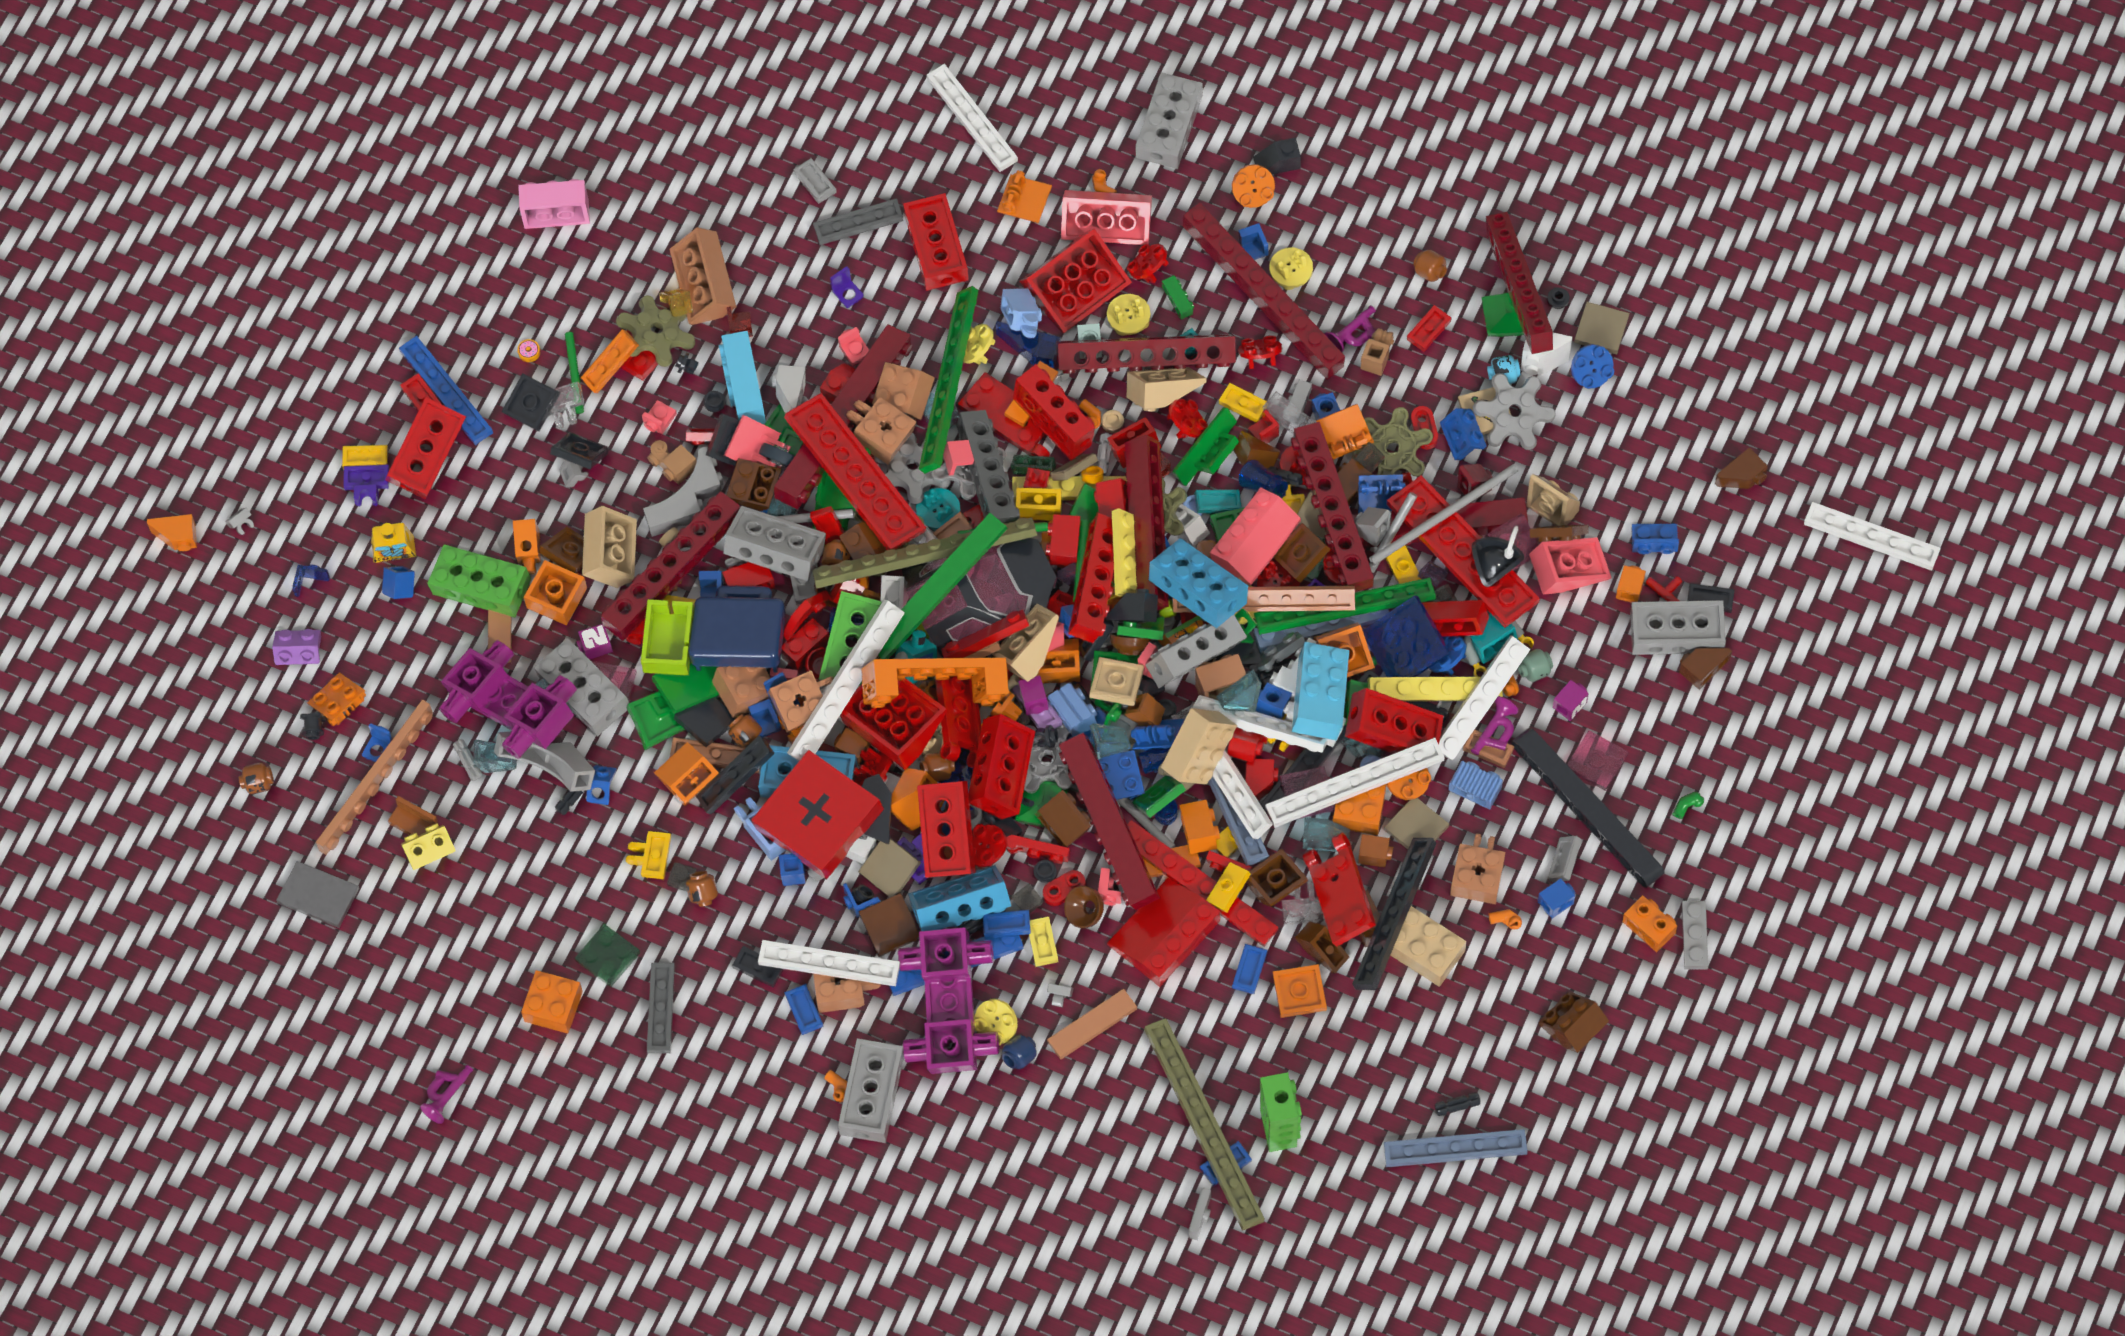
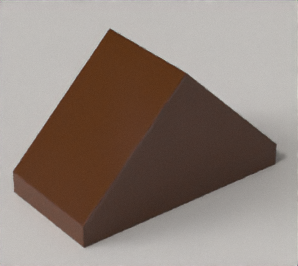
(1251, 448)

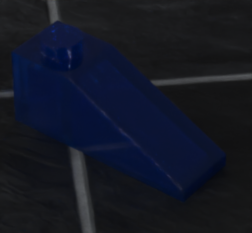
(1034, 349)

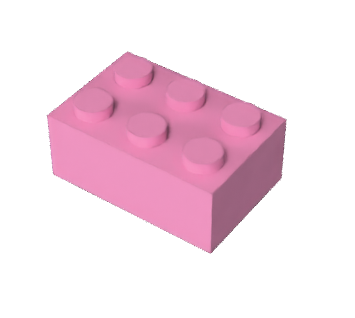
(554, 204)

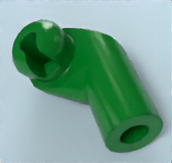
(1686, 801)

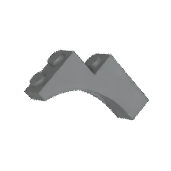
(687, 501)
(557, 759)

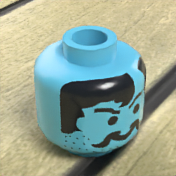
(1504, 365)

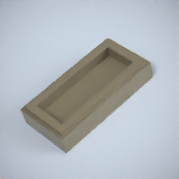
(1073, 467)

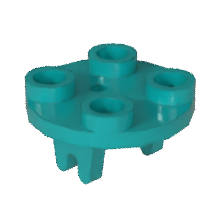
(932, 501)

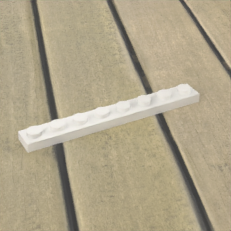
(846, 680)
(1354, 782)

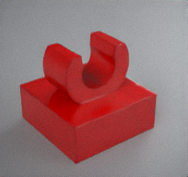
(1036, 478)

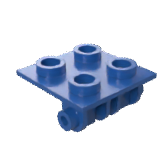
(1377, 489)
(1157, 736)
(1123, 775)

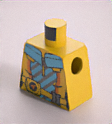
(392, 542)

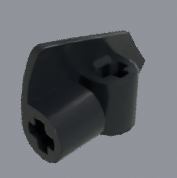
(881, 826)

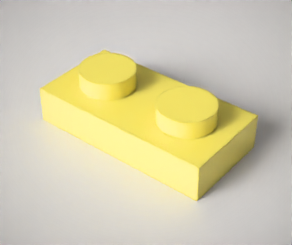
(1042, 942)

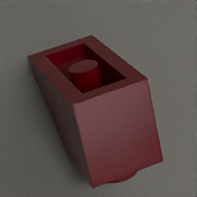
(1471, 477)

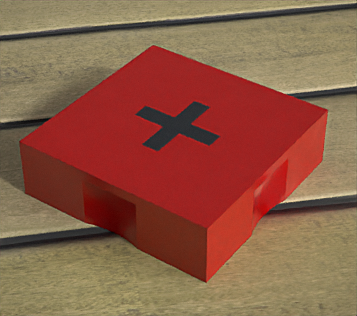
(817, 814)

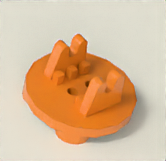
(1243, 189)
(1008, 708)
(1409, 791)

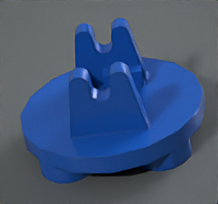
(1583, 371)
(1457, 648)

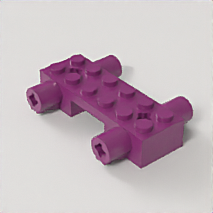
(530, 712)
(948, 1001)

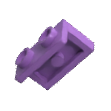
(296, 647)

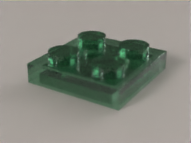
(607, 955)

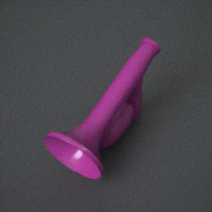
(1346, 333)
(1503, 708)
(435, 1110)

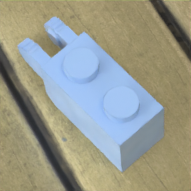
(1021, 311)
(770, 848)

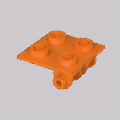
(1024, 198)
(1345, 431)
(336, 698)

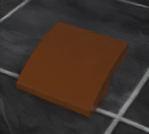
(889, 925)

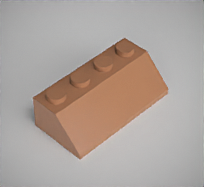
(703, 273)

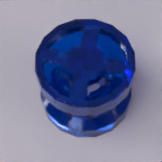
(1170, 818)

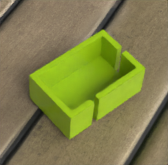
(667, 637)

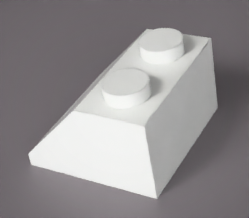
(1546, 361)

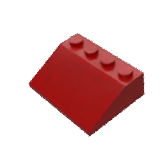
(1076, 280)
(900, 727)
(1165, 931)

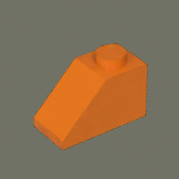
(175, 531)

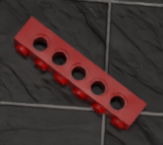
(1094, 582)

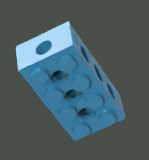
(1198, 583)
(782, 762)
(957, 894)

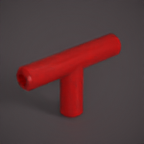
(1665, 592)

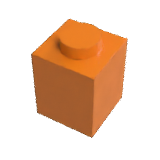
(1630, 583)

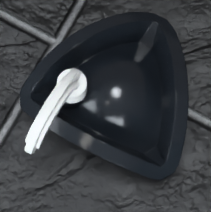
(1495, 557)

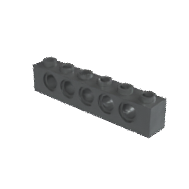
(987, 470)

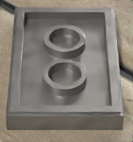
(317, 894)

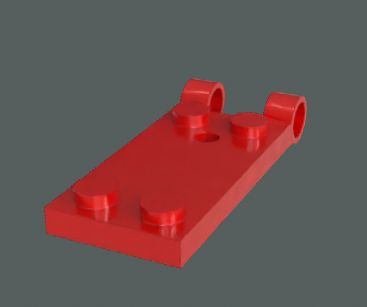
(996, 398)
(958, 700)
(1344, 900)

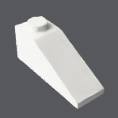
(790, 386)
(1194, 526)

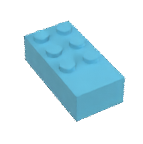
(741, 376)
(1320, 691)

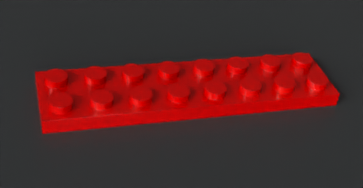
(855, 472)
(1452, 545)

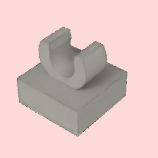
(571, 473)
(238, 519)
(1059, 992)

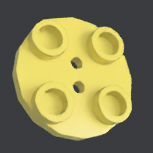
(1283, 273)
(1119, 318)
(978, 344)
(987, 1015)

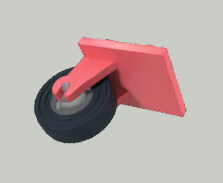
(756, 444)

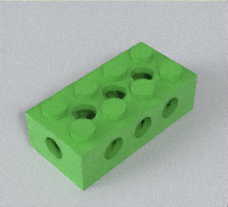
(477, 579)
(842, 628)
(1280, 1111)

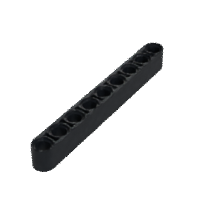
(1588, 807)

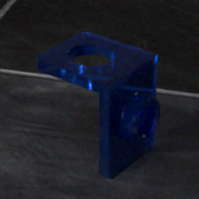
(311, 572)

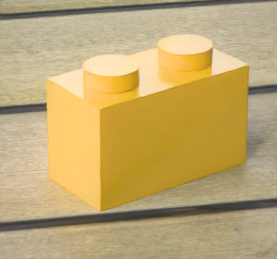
(1038, 503)

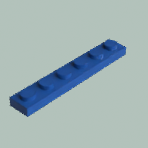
(445, 388)
(913, 978)

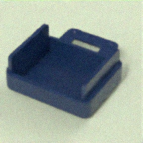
(737, 628)

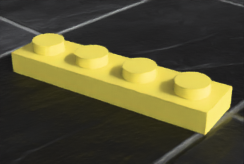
(1124, 552)

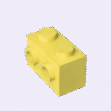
(428, 846)

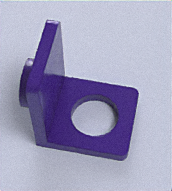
(841, 282)

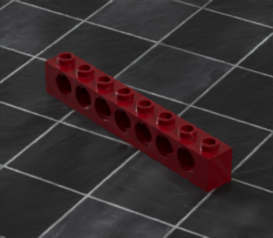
(1519, 283)
(1224, 342)
(1313, 437)
(624, 624)

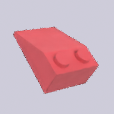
(1569, 564)

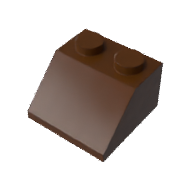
(862, 541)
(1275, 878)

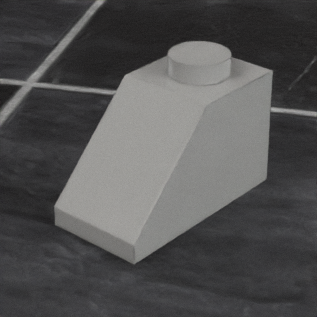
(1373, 524)

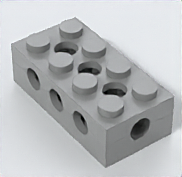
(1169, 120)
(774, 543)
(1672, 614)
(1194, 649)
(577, 668)
(880, 1102)

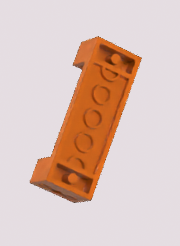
(882, 676)

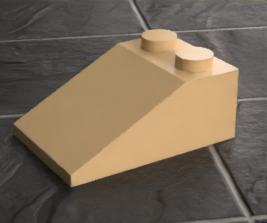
(1161, 387)
(1551, 501)
(1028, 648)

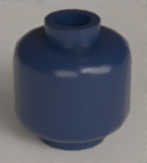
(1019, 1052)

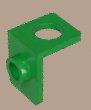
(1251, 625)
(1114, 711)

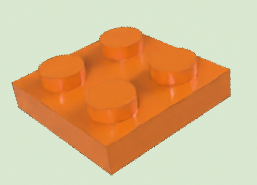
(1299, 991)

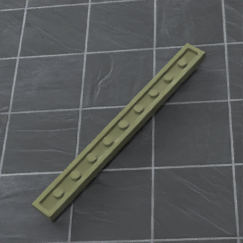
(911, 555)
(1204, 1124)

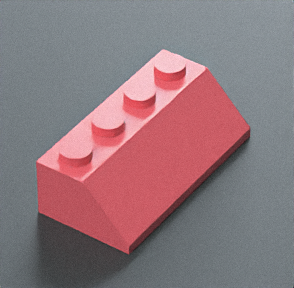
(1113, 215)
(1255, 536)

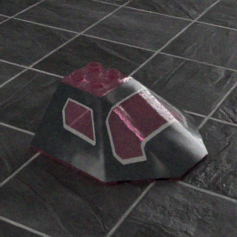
(1001, 582)

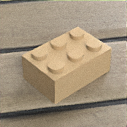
(609, 547)
(1199, 746)
(1428, 947)

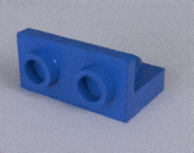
(1462, 432)
(1654, 538)

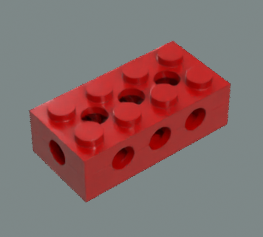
(935, 241)
(1054, 412)
(440, 443)
(1390, 722)
(1001, 766)
(934, 839)

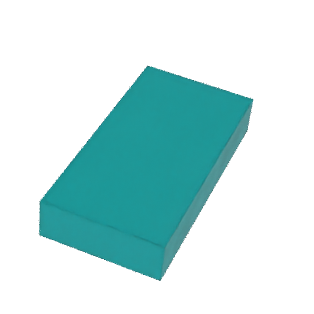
(1217, 500)

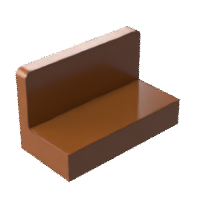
(411, 818)

